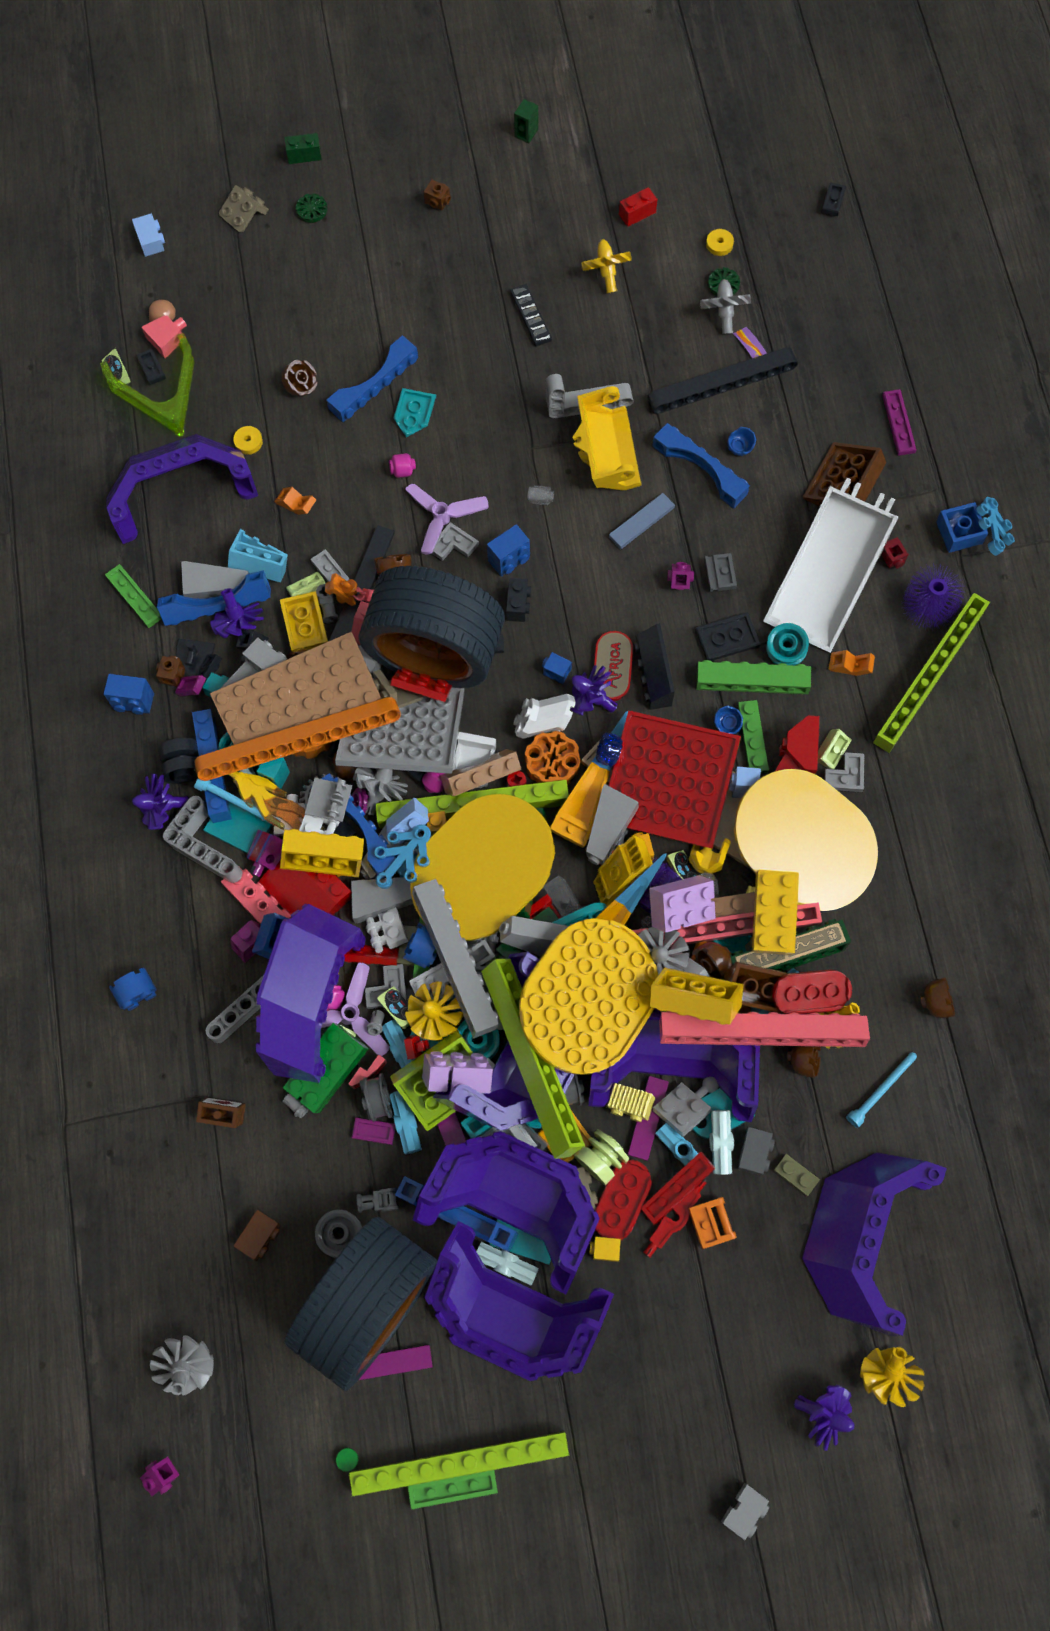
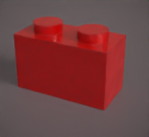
(638, 207)

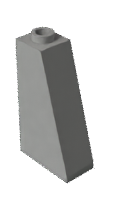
(208, 581)
(610, 823)
(371, 900)
(529, 934)

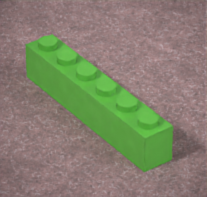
(753, 677)

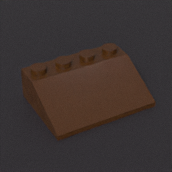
(846, 461)

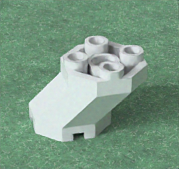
(544, 715)

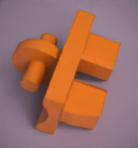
(343, 589)

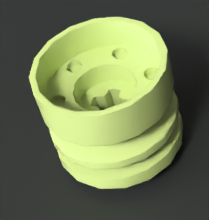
(601, 1157)

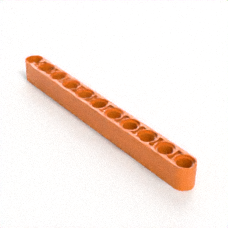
(297, 739)

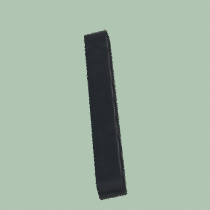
(722, 380)

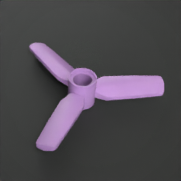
(442, 513)
(358, 1024)

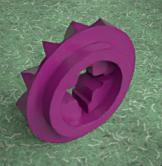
(360, 798)

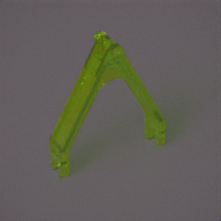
(168, 413)

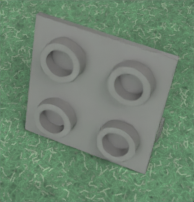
(328, 799)

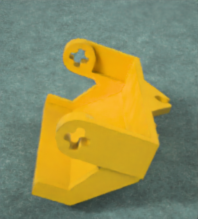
(607, 441)

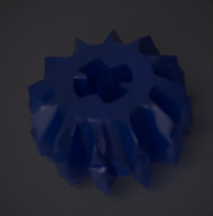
(609, 749)

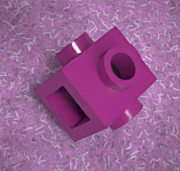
(680, 576)
(159, 1476)

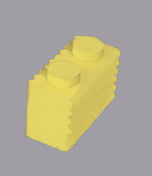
(630, 1102)

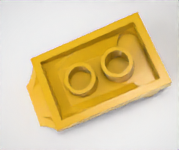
(303, 621)

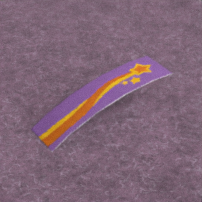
(750, 342)

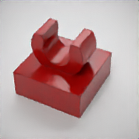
(414, 1046)

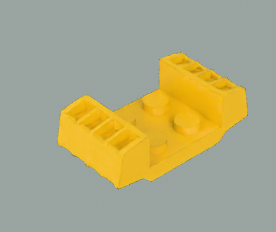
(621, 869)

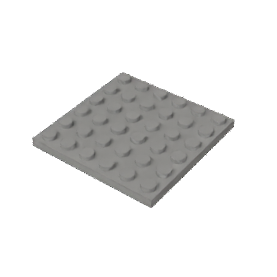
(418, 741)

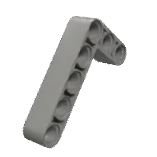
(566, 403)
(180, 837)
(235, 1008)

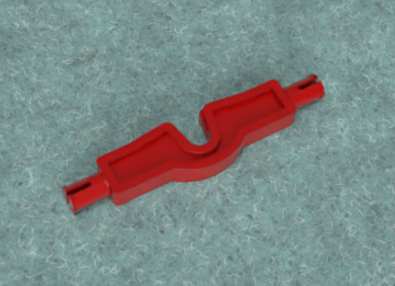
(668, 1226)

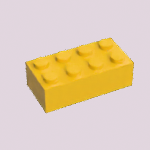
(321, 853)
(775, 912)
(696, 996)

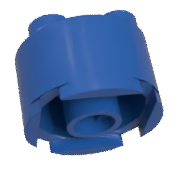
(420, 947)
(132, 989)

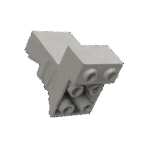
(257, 658)

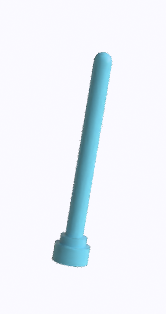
(206, 785)
(856, 1117)

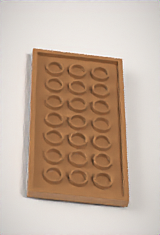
(297, 691)

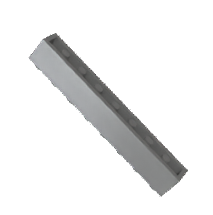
(455, 958)

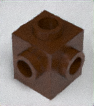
(437, 195)
(170, 670)

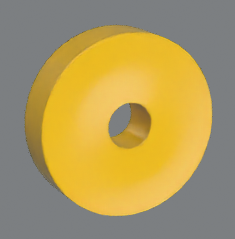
(716, 236)
(245, 433)

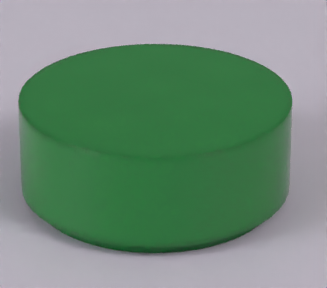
(347, 1459)

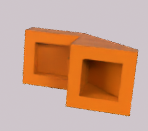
(294, 501)
(847, 663)

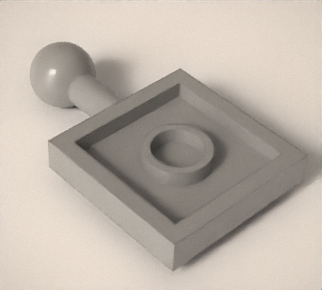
(684, 1108)

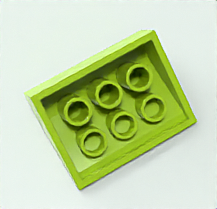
(413, 1089)

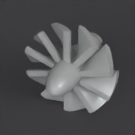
(725, 302)
(379, 784)
(660, 953)
(188, 1368)

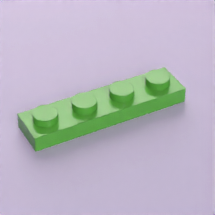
(133, 595)
(753, 736)
(452, 1489)

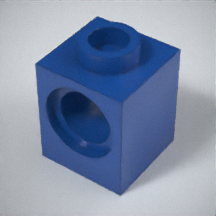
(556, 667)

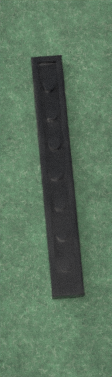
(365, 577)

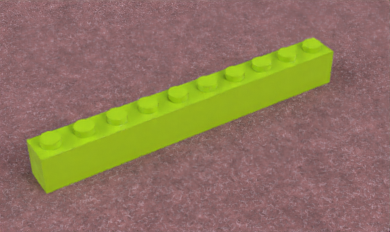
(931, 673)
(538, 795)
(538, 1075)
(458, 1463)

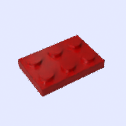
(421, 684)

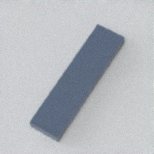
(642, 521)

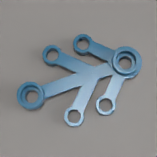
(997, 524)
(404, 853)

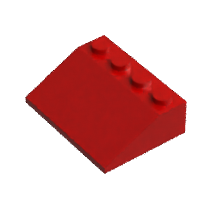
(297, 888)

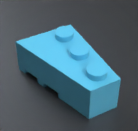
(254, 556)

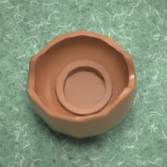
(160, 308)

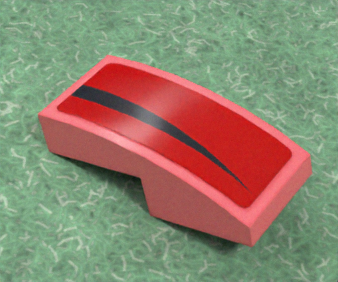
(373, 1070)

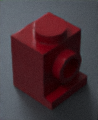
(896, 549)

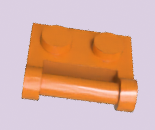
(706, 1225)

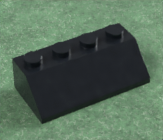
(654, 667)

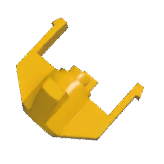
(708, 861)

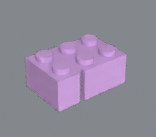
(682, 903)
(458, 1068)

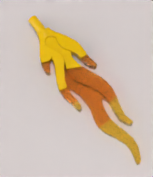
(268, 804)

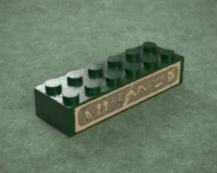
(809, 947)

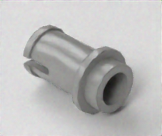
(375, 1025)
(295, 1105)

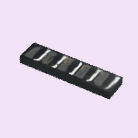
(531, 315)

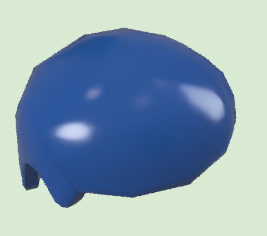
(741, 441)
(728, 720)

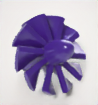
(235, 616)
(591, 691)
(156, 802)
(830, 1414)

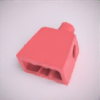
(163, 334)

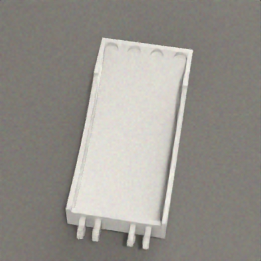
(832, 565)

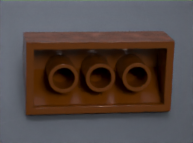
(757, 984)

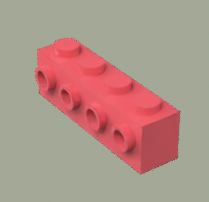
(253, 898)

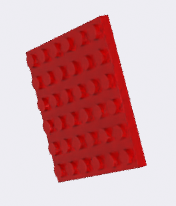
(676, 777)

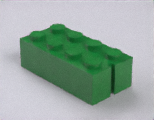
(340, 1055)

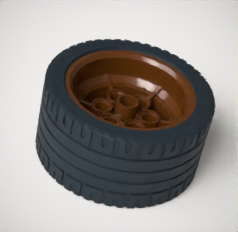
(432, 625)
(360, 1303)

